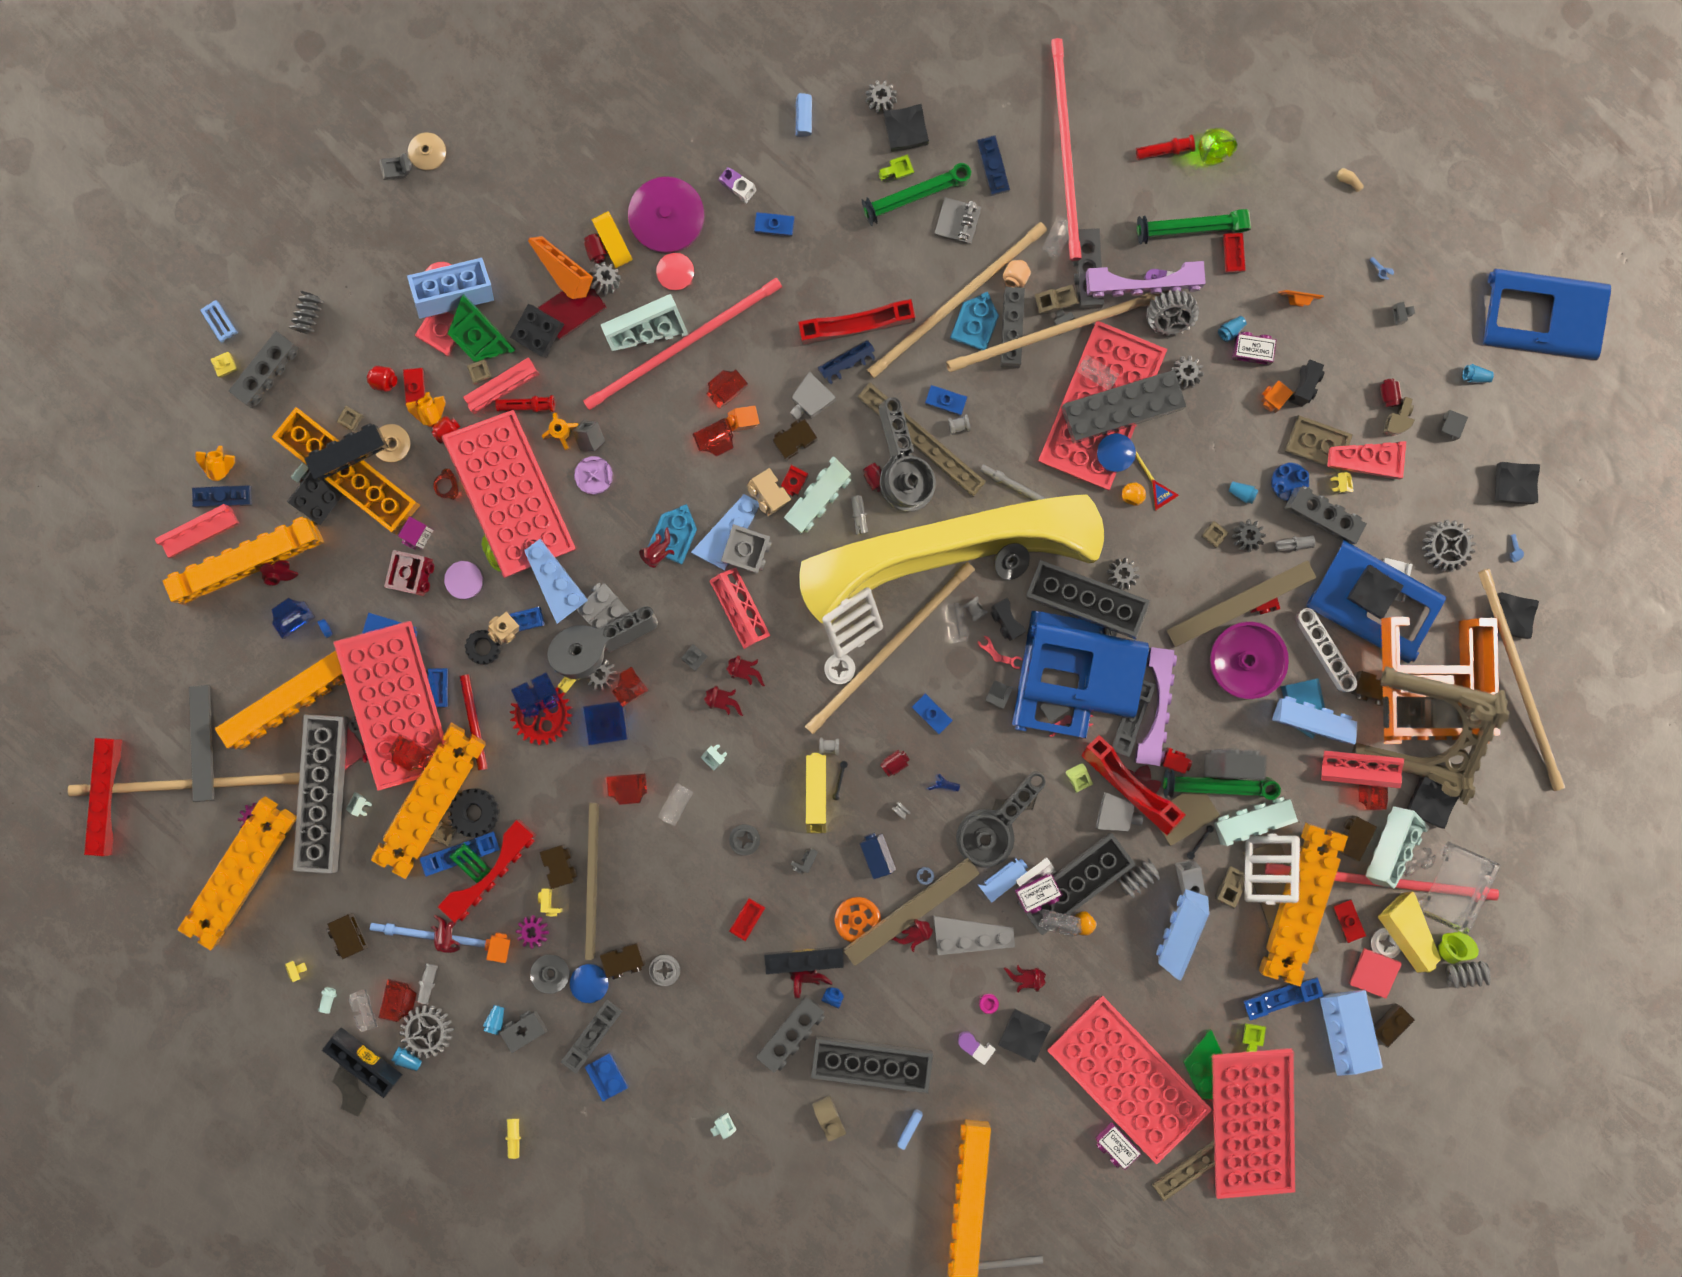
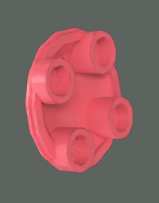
(675, 271)

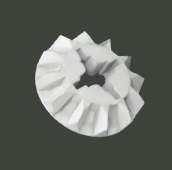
(845, 676)
(1390, 951)

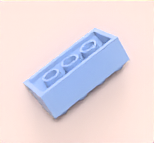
(442, 288)
(1315, 721)
(1183, 932)
(1351, 1032)

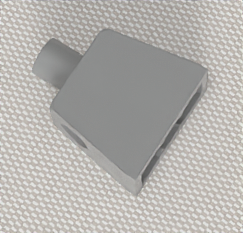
(811, 398)
(1117, 814)
(1189, 876)

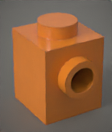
(1276, 396)
(743, 418)
(497, 947)

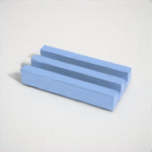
(227, 335)
(909, 1129)

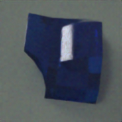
(291, 616)

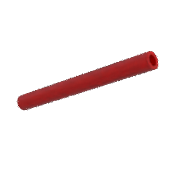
(472, 716)

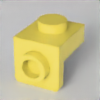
(544, 899)

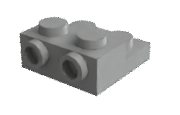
(746, 549)
(602, 607)

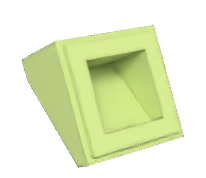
(1079, 777)

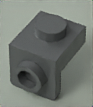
(395, 167)

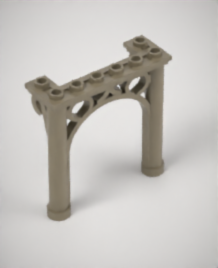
(1488, 707)

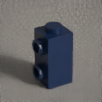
(877, 855)

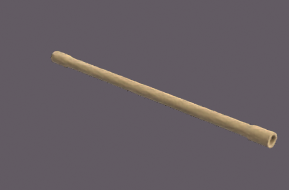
(1031, 236)
(964, 361)
(959, 577)
(1553, 773)
(286, 779)

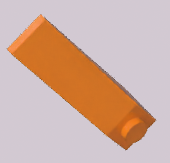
(565, 272)

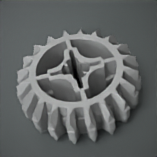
(1173, 318)
(1443, 541)
(409, 1037)

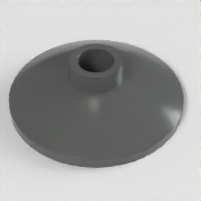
(1016, 565)
(540, 977)

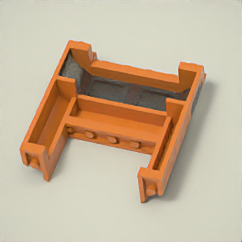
(1423, 716)

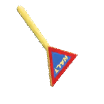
(1161, 494)

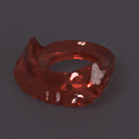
(453, 492)

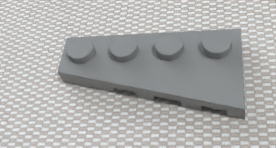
(969, 936)

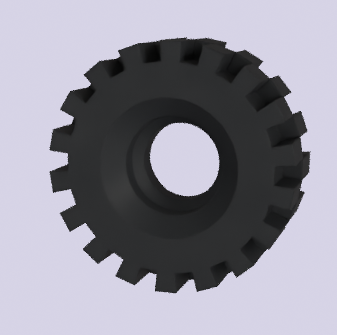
(488, 809)

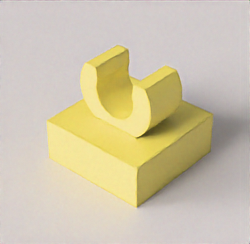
(224, 364)
(1345, 483)
(293, 971)

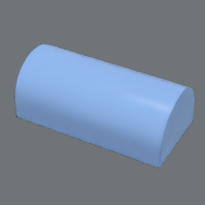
(803, 114)

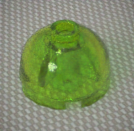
(1216, 144)

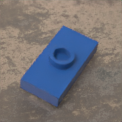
(774, 224)
(946, 400)
(528, 618)
(439, 685)
(932, 713)

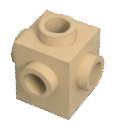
(502, 629)

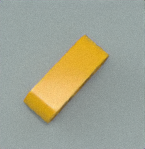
(612, 239)

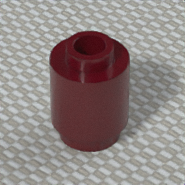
(595, 248)
(1391, 393)
(872, 476)
(895, 763)

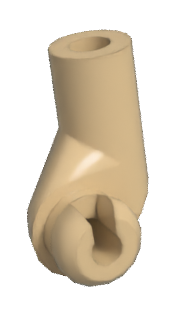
(1350, 178)

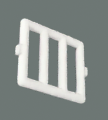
(845, 605)
(1293, 878)

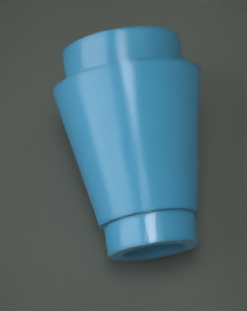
(1231, 329)
(1476, 374)
(1244, 492)
(494, 1020)
(404, 1059)

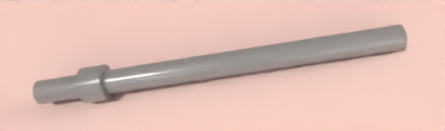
(998, 477)

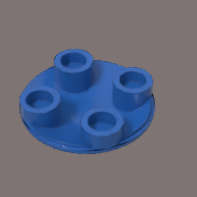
(1116, 452)
(1287, 478)
(589, 983)

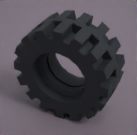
(474, 656)

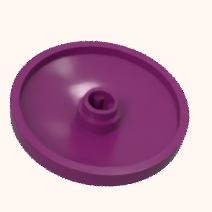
(666, 215)
(1249, 660)

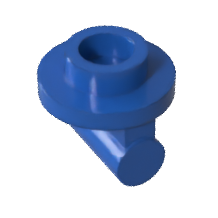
(833, 997)

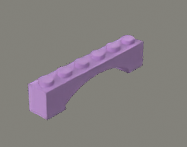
(1103, 282)
(1160, 663)

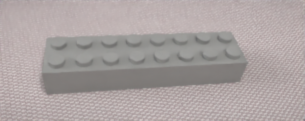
(320, 793)

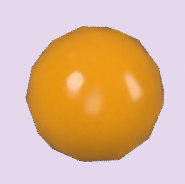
(1133, 494)
(1087, 922)

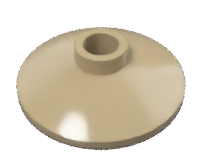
(433, 157)
(394, 433)

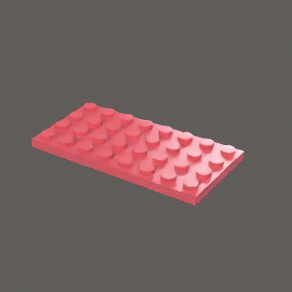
(1134, 361)
(507, 490)
(389, 697)
(1129, 1079)
(1254, 1123)

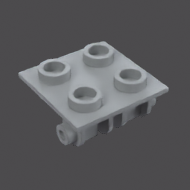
(958, 220)

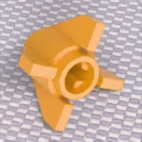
(428, 410)
(563, 434)
(215, 464)

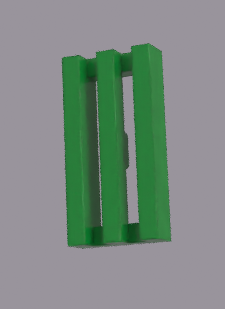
(464, 847)

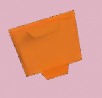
(1300, 298)

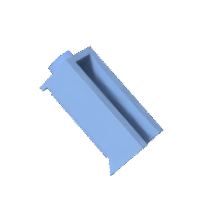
(1003, 879)

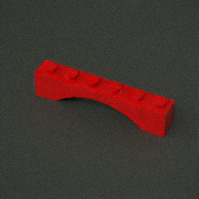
(835, 327)
(1155, 808)
(99, 826)
(514, 841)

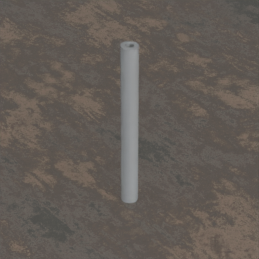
(1010, 1263)

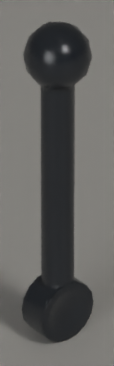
(843, 765)
(1191, 855)

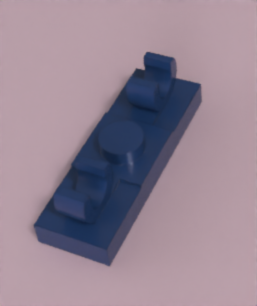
(993, 165)
(847, 360)
(221, 495)

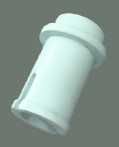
(327, 1000)

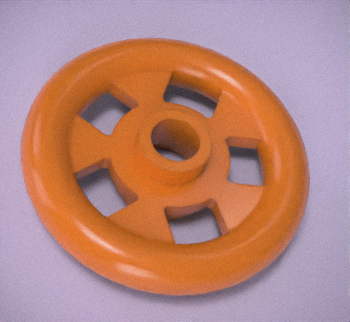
(844, 909)

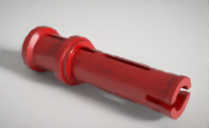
(1174, 146)
(535, 404)

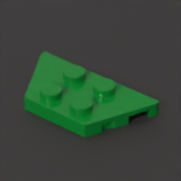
(476, 333)
(1200, 1065)

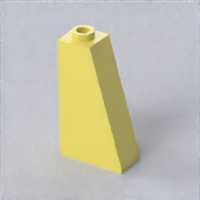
(816, 793)
(1410, 932)

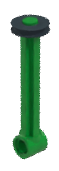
(915, 193)
(1237, 221)
(1219, 786)

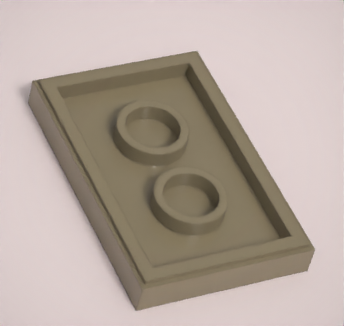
(1313, 439)
(1198, 812)

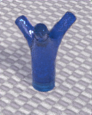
(945, 784)

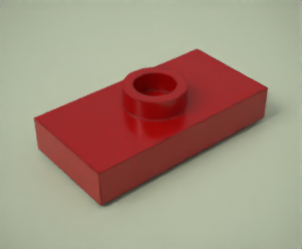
(1234, 252)
(414, 384)
(747, 919)
(1349, 921)

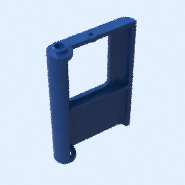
(1576, 315)
(1345, 570)
(1060, 659)
(1114, 673)

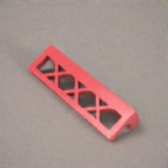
(501, 385)
(197, 530)
(736, 609)
(1361, 772)

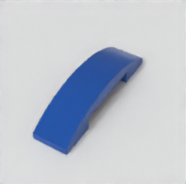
(441, 860)
(1282, 997)

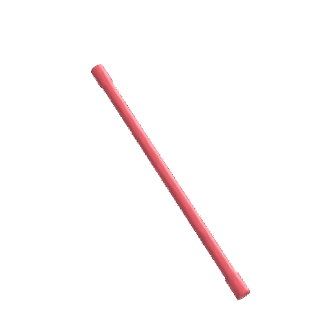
(1074, 243)
(600, 396)
(1281, 869)

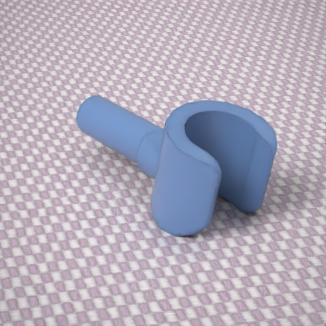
(1382, 271)
(1518, 554)

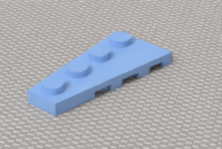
(714, 543)
(557, 586)

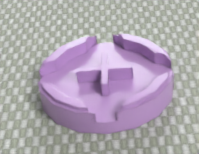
(593, 475)
(463, 580)

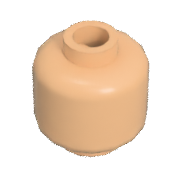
(1016, 273)

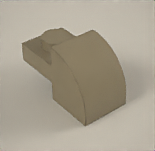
(1054, 300)
(1400, 422)
(1231, 888)
(829, 1118)

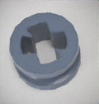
(929, 880)

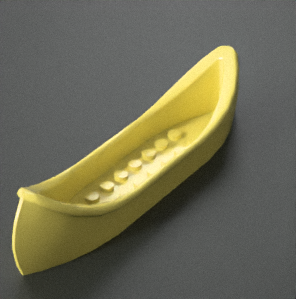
(1051, 525)

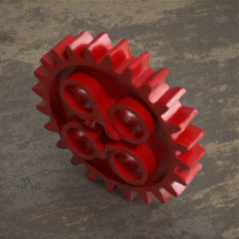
(558, 721)

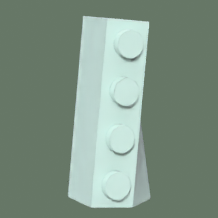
(645, 324)
(818, 496)
(1255, 821)
(1395, 847)

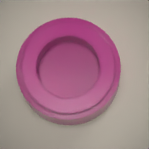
(988, 1003)

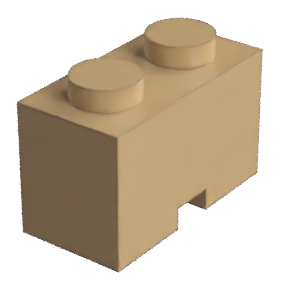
(767, 493)

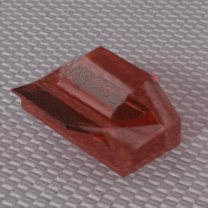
(725, 387)
(715, 438)
(629, 687)
(409, 753)
(627, 788)
(1373, 797)
(397, 1000)

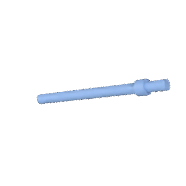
(391, 929)

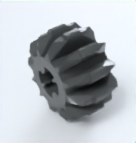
(1242, 532)

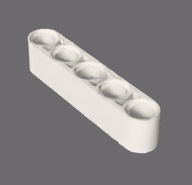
(1334, 655)

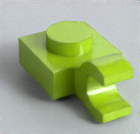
(899, 167)
(1253, 1036)

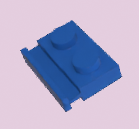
(606, 1077)

